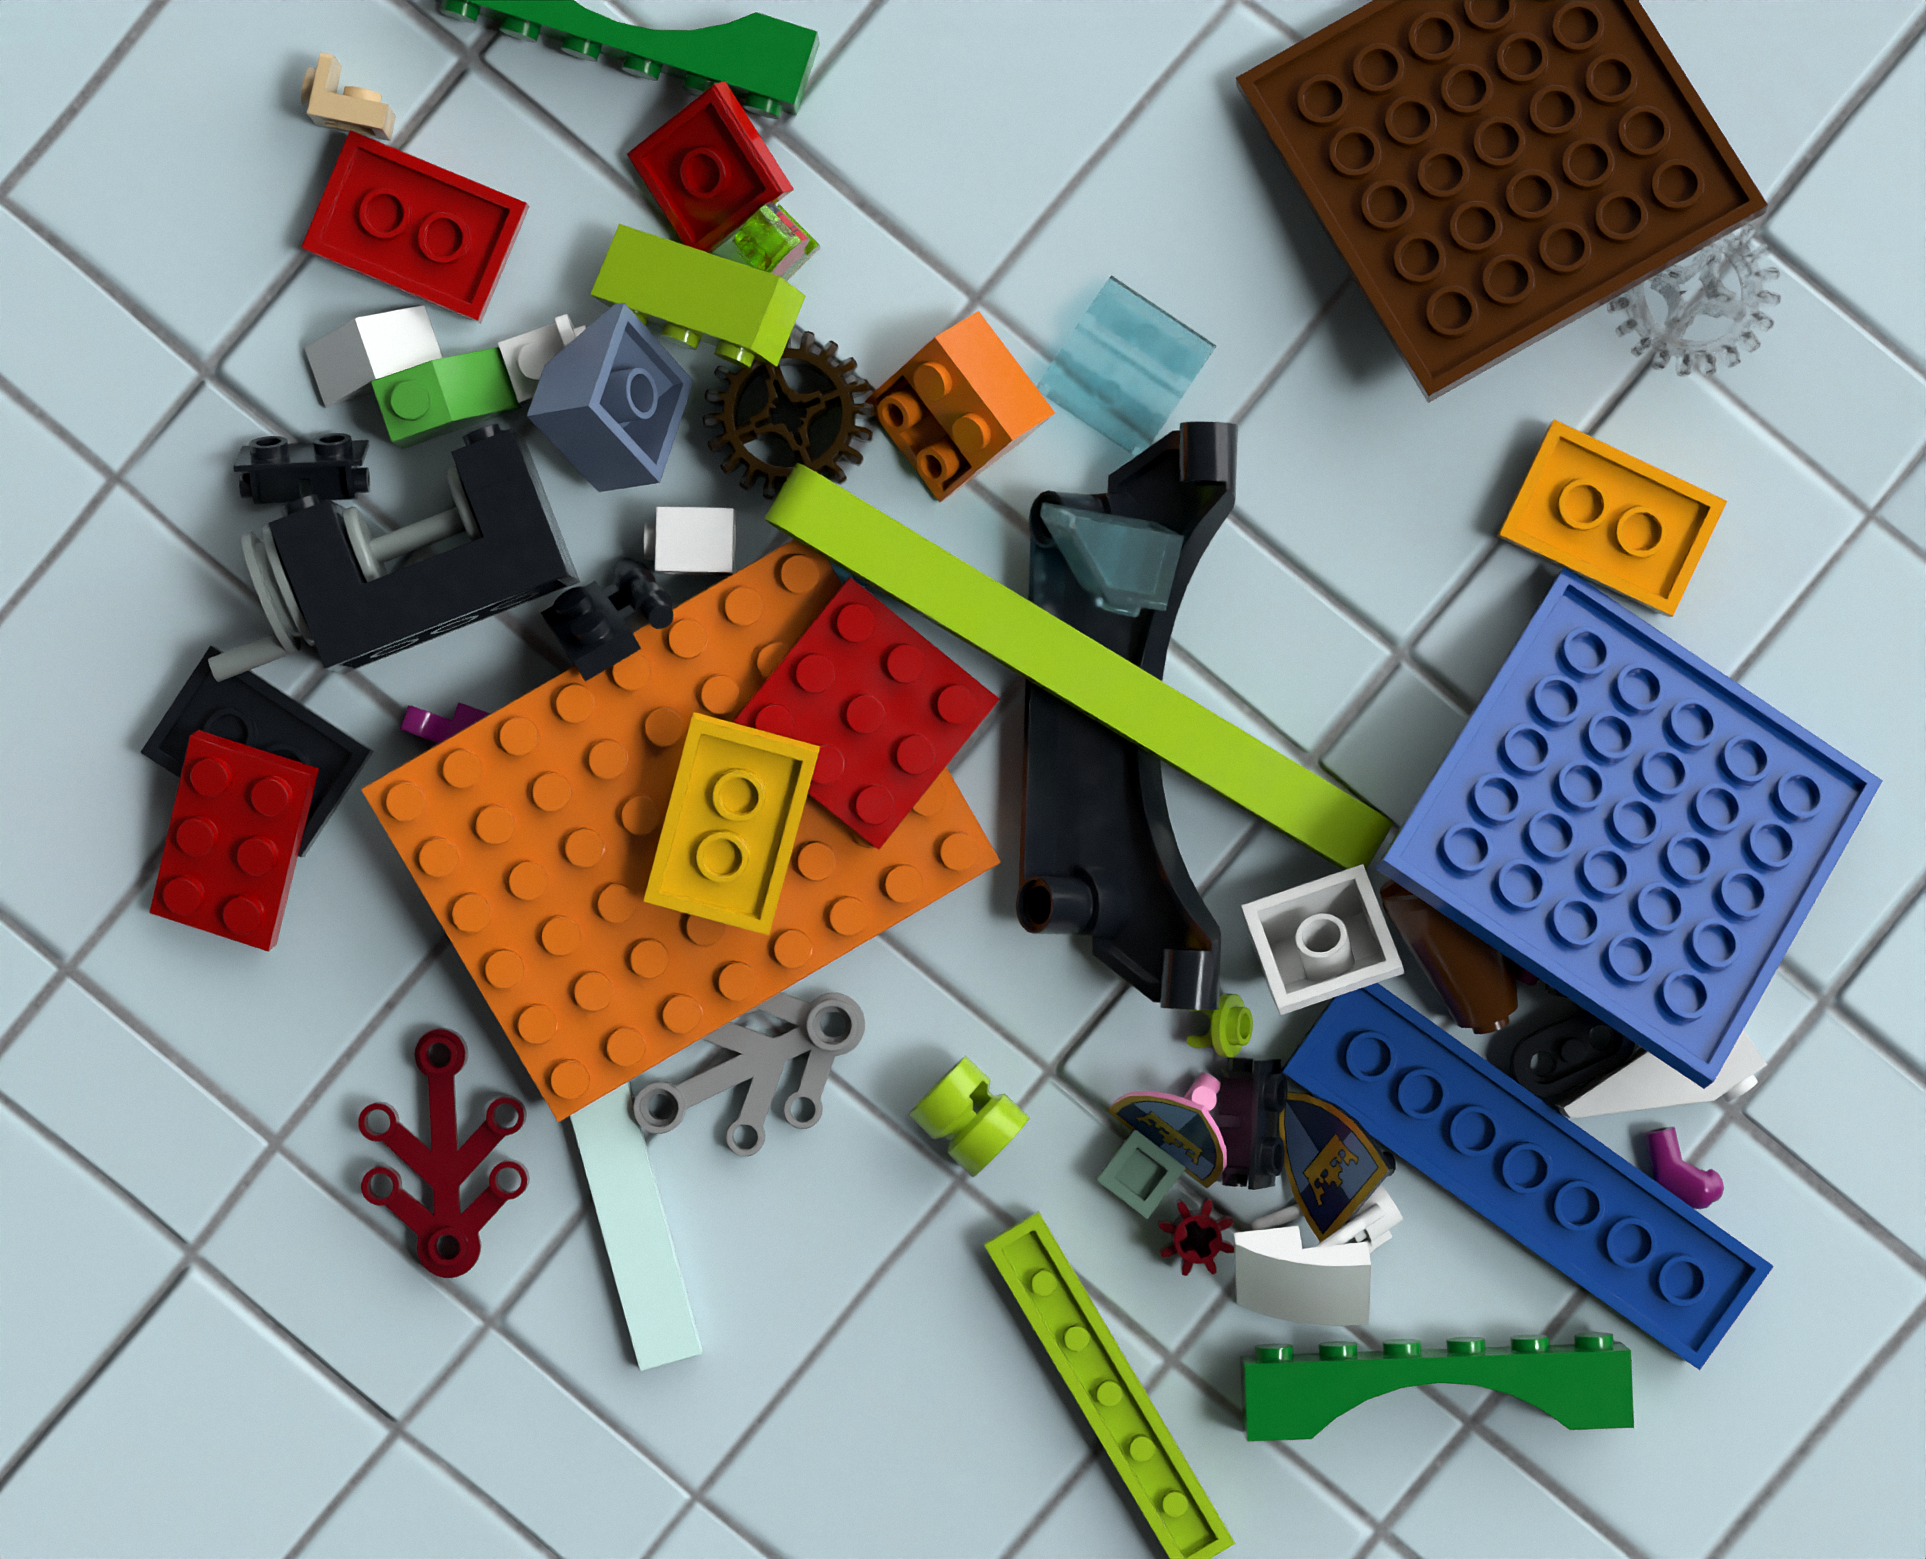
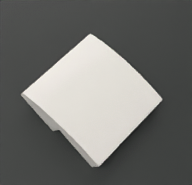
(1302, 1284)

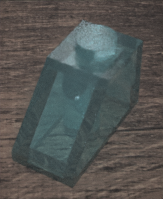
(1116, 556)

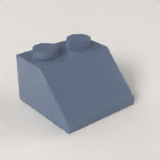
(613, 402)

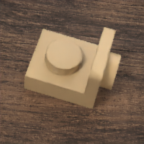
(354, 110)

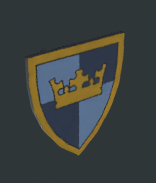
(1329, 1161)

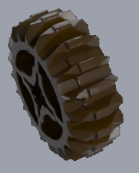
(816, 405)

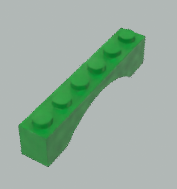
(755, 55)
(1303, 1393)

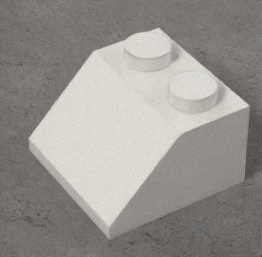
(1321, 939)

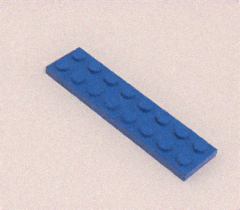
(1529, 1170)

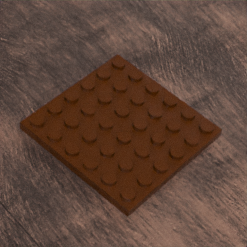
(1497, 166)

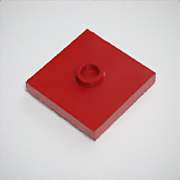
(709, 169)

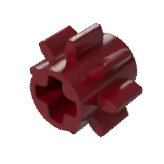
(1179, 1233)

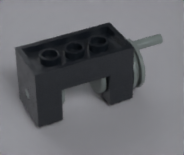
(329, 580)

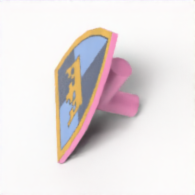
(1179, 1125)

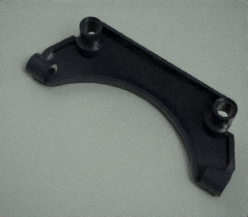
(1092, 803)

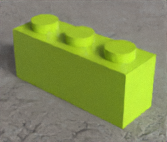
(699, 297)

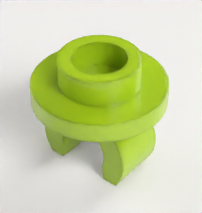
(1229, 1027)

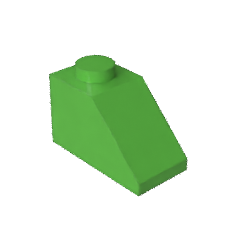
(444, 396)

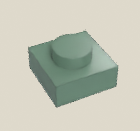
(1140, 1173)

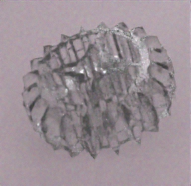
(1717, 302)

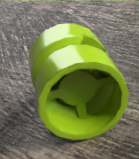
(969, 1116)

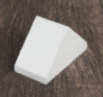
(370, 349)

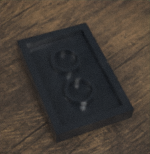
(264, 718)

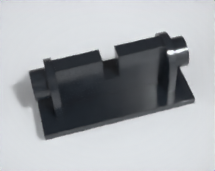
(326, 461)
(1258, 1098)

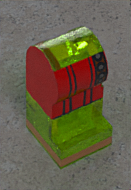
(774, 242)

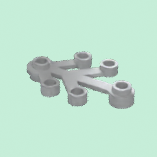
(764, 1061)

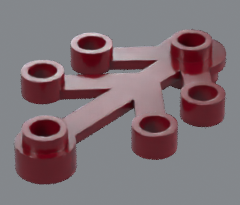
(443, 1164)

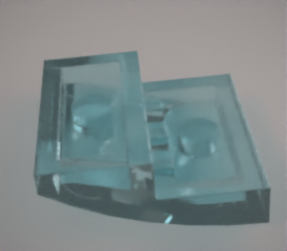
(1125, 367)

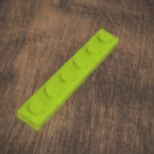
(1108, 1390)

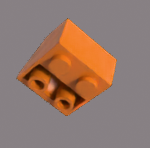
(959, 405)

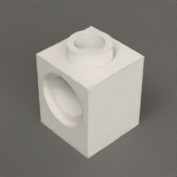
(692, 541)

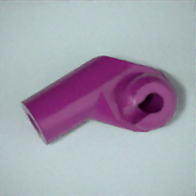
(1688, 1183)

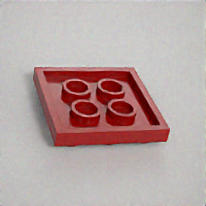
(876, 705)

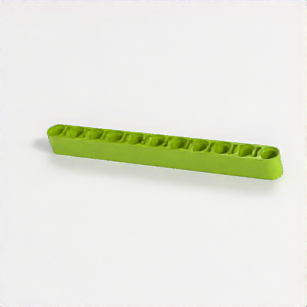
(1076, 669)

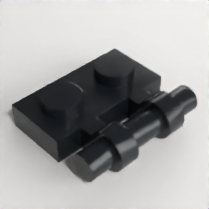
(599, 624)

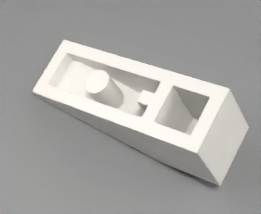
(1651, 1083)

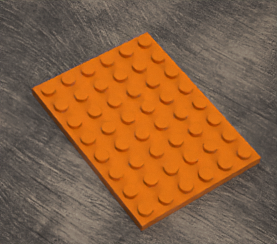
(549, 821)

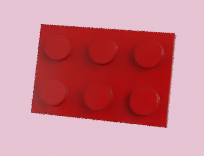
(415, 226)
(233, 840)

